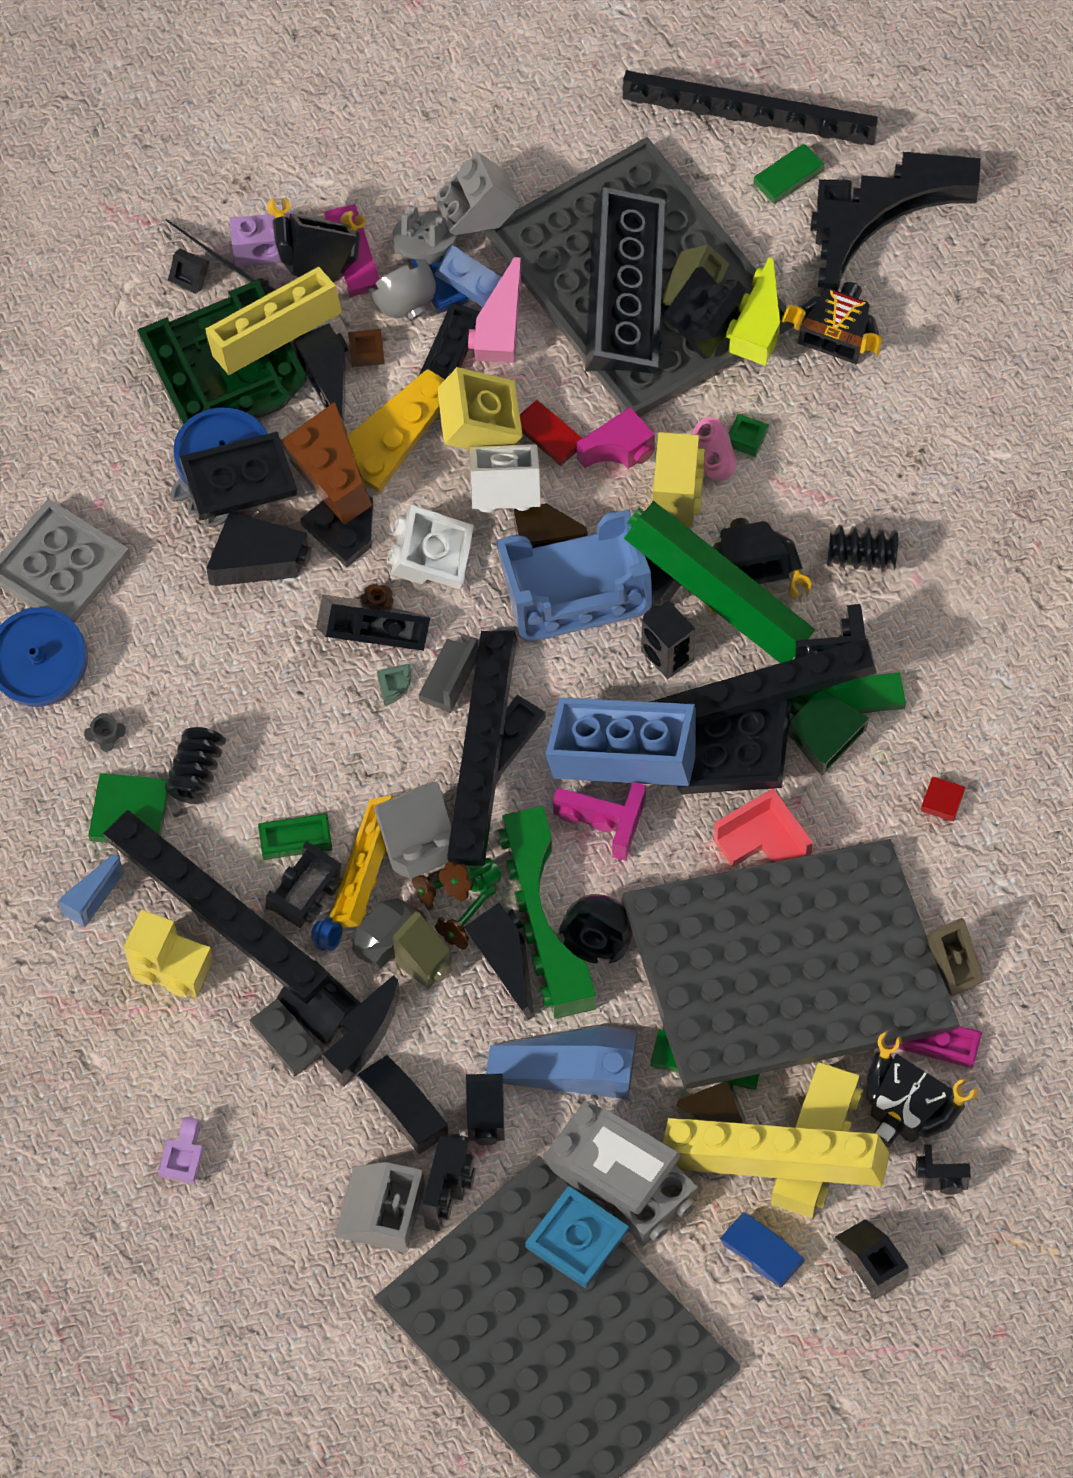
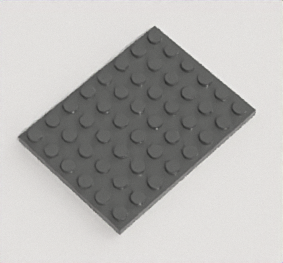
(555, 255)
(788, 963)
(555, 1368)

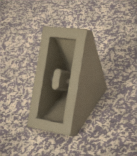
(955, 956)

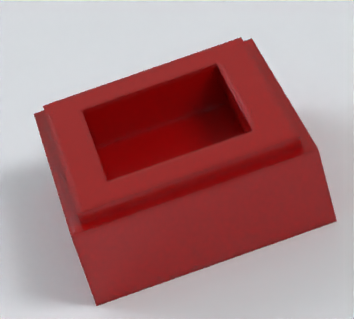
(943, 799)

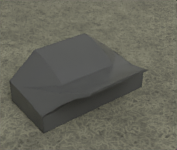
(374, 935)

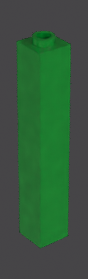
(717, 582)

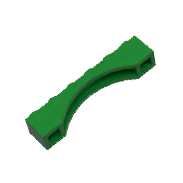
(565, 976)

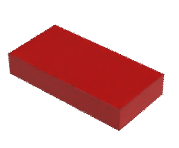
(549, 432)

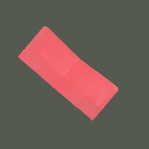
(763, 826)

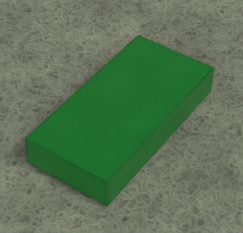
(788, 173)
(288, 836)

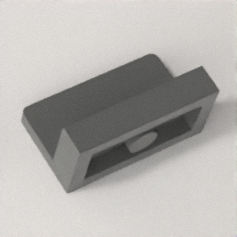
(449, 674)

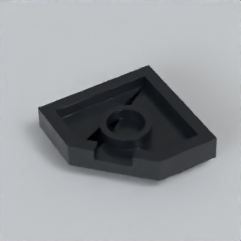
(342, 541)

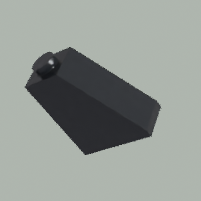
(256, 552)

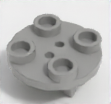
(423, 236)

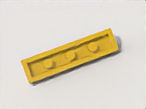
(361, 870)

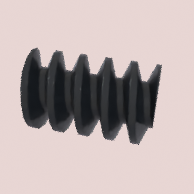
(863, 548)
(192, 764)

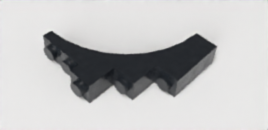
(917, 183)

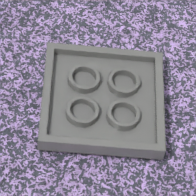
(59, 561)

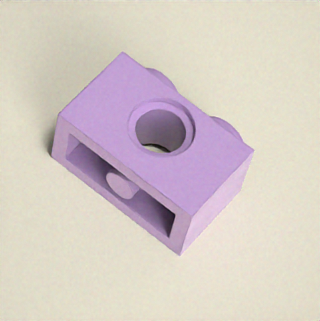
(254, 240)

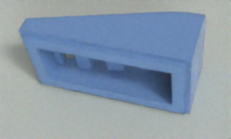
(88, 895)

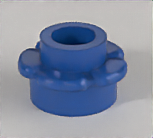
(326, 934)

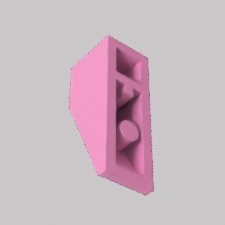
(498, 320)

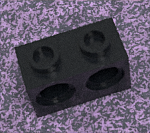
(667, 639)

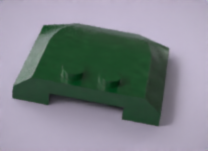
(199, 383)

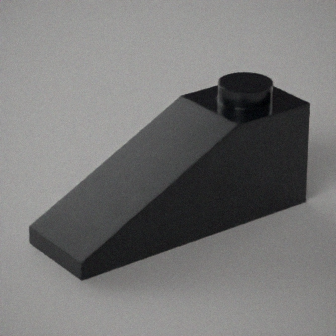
(324, 364)
(371, 623)
(505, 950)

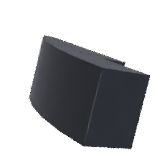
(362, 1032)
(404, 1104)

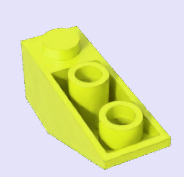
(758, 325)

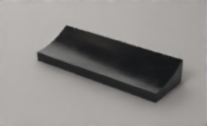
(625, 282)

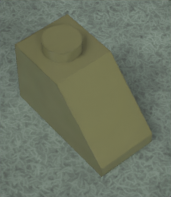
(421, 951)

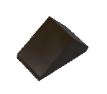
(715, 1104)

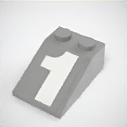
(610, 1158)

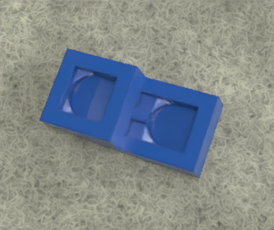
(763, 1249)

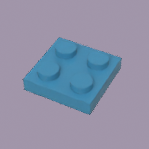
(577, 1237)

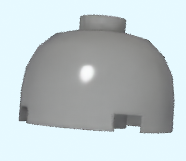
(405, 291)

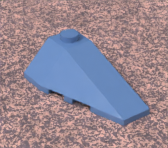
(574, 1061)

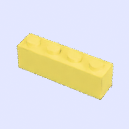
(273, 320)
(824, 1108)

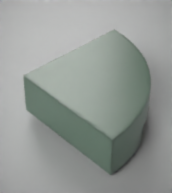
(394, 682)

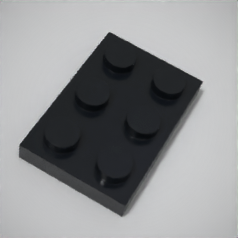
(238, 476)

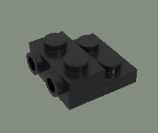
(448, 1178)

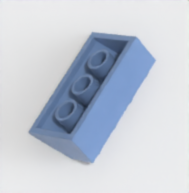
(622, 741)

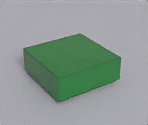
(748, 435)

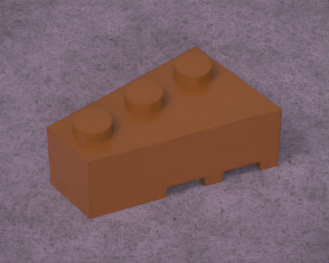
(328, 463)

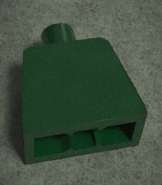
(824, 728)

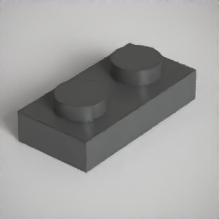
(286, 1037)

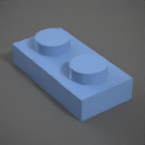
(467, 275)

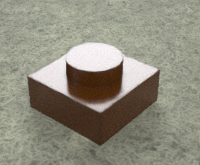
(366, 348)

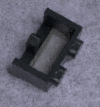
(305, 886)

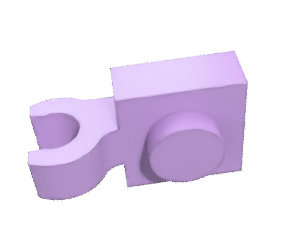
(182, 1157)

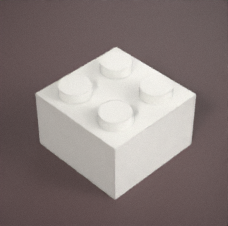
(504, 477)

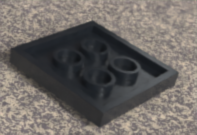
(741, 751)

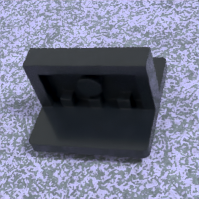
(705, 310)

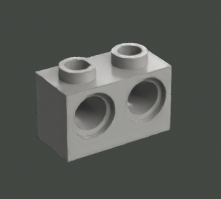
(662, 1207)

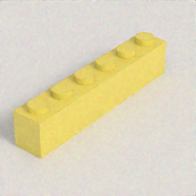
(778, 1151)

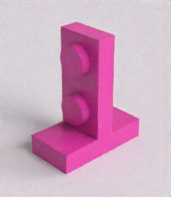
(604, 815)

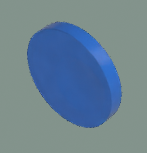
(214, 429)
(40, 656)

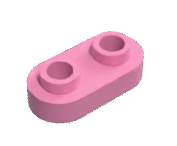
(716, 445)

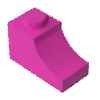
(620, 440)

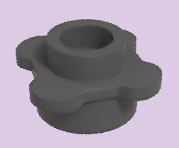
(101, 723)

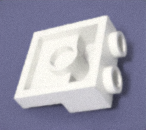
(430, 547)

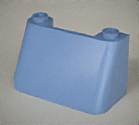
(576, 580)

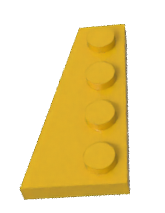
(395, 429)

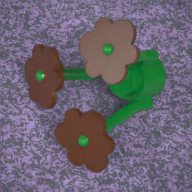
(457, 882)

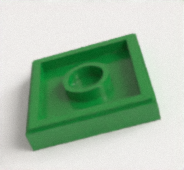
(119, 793)

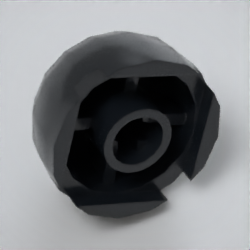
(596, 929)

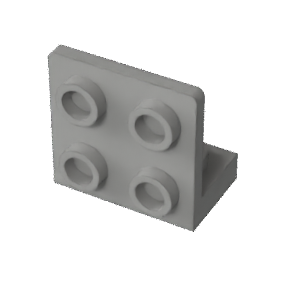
(415, 830)

